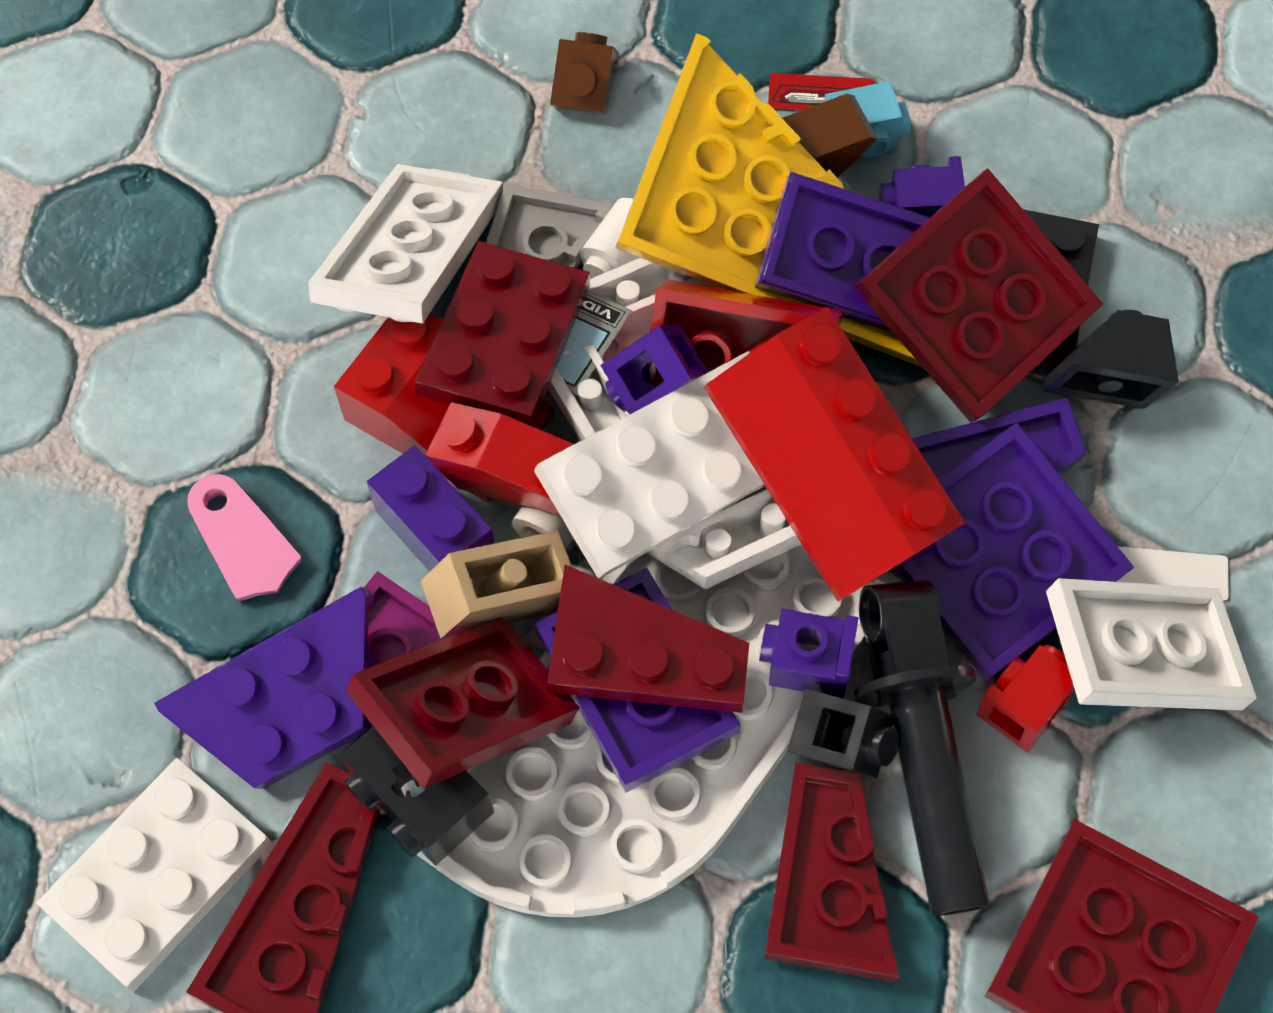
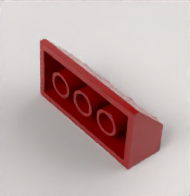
(833, 453)

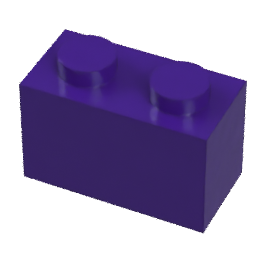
(426, 509)

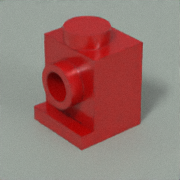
(1028, 696)

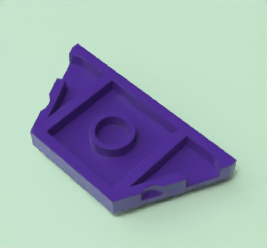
(282, 697)

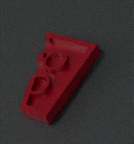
(640, 651)
(827, 881)

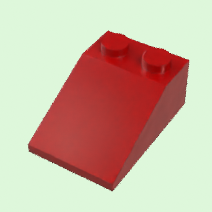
(380, 389)

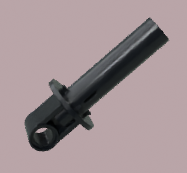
(916, 683)

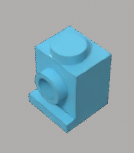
(885, 115)

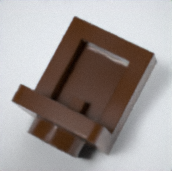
(583, 73)

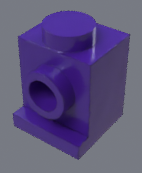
(924, 187)
(629, 370)
(817, 670)

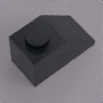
(1120, 362)

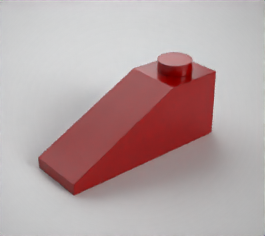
(494, 455)

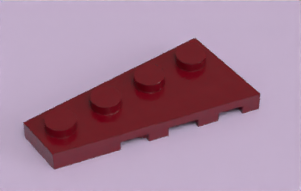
(295, 913)

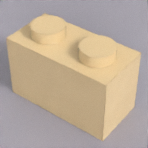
(496, 581)

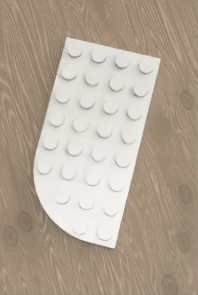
(561, 821)

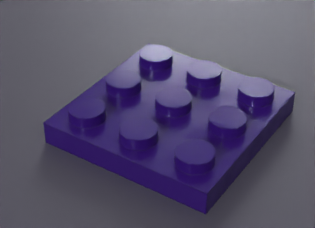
(1015, 543)

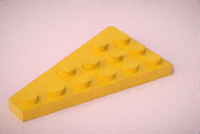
(718, 186)

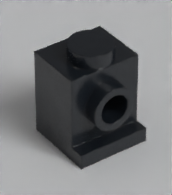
(844, 734)

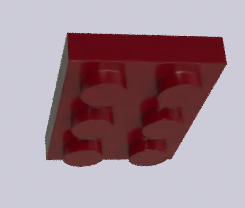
(503, 333)
(460, 701)

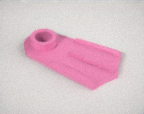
(241, 539)

